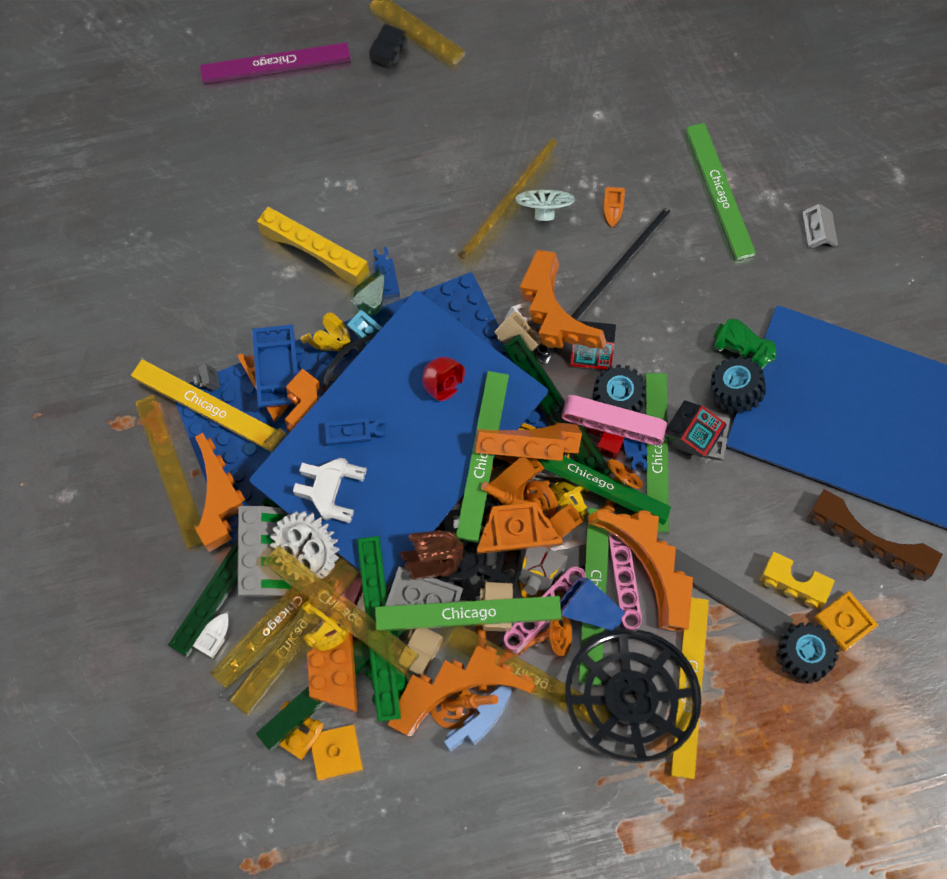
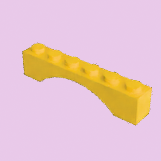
(287, 231)

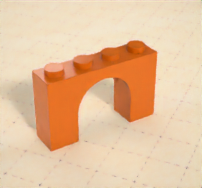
(514, 481)

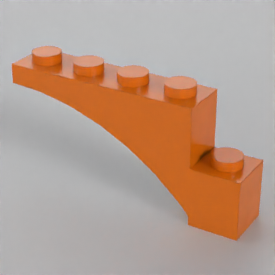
(301, 390)
(531, 443)
(221, 498)

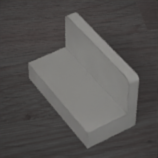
(819, 226)

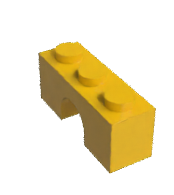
(778, 575)

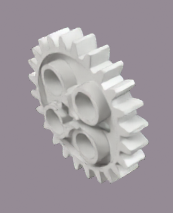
(315, 557)

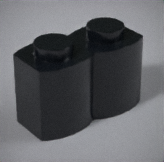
(388, 45)

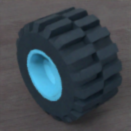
(738, 384)
(620, 388)
(814, 646)

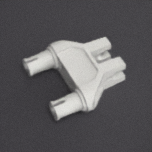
(326, 487)

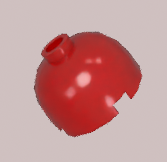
(442, 377)

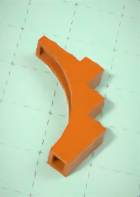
(545, 310)
(671, 587)
(481, 670)

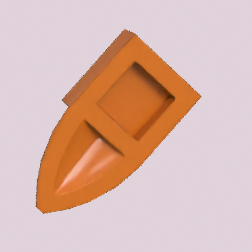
(613, 204)

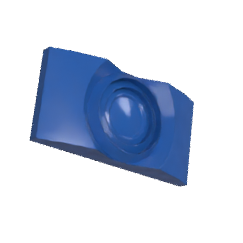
(274, 363)

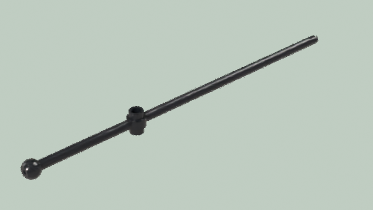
(543, 352)

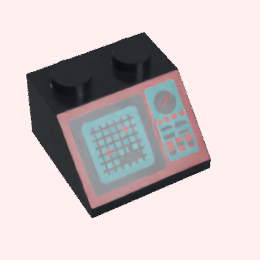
(595, 358)
(694, 429)

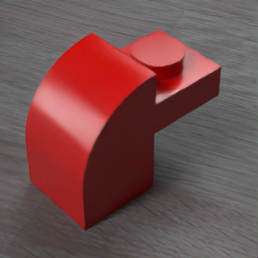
(609, 444)

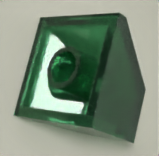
(369, 293)

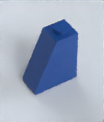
(590, 605)

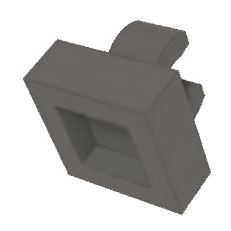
(207, 378)

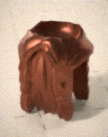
(435, 554)

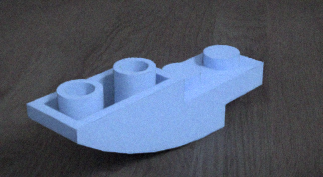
(479, 726)

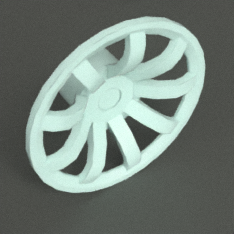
(545, 209)

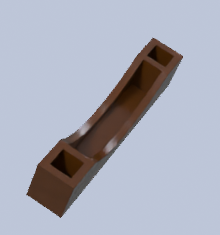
(914, 558)

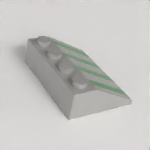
(254, 542)

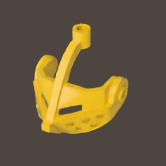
(329, 342)
(564, 499)
(318, 639)

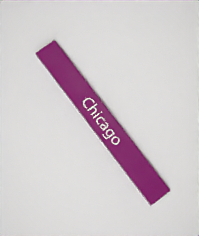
(275, 63)

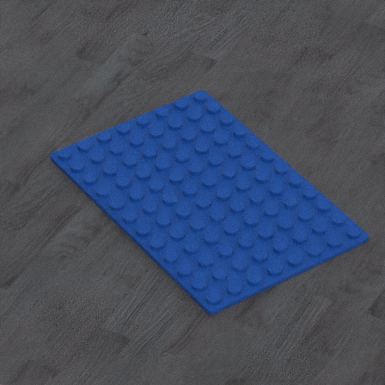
(852, 416)
(428, 445)

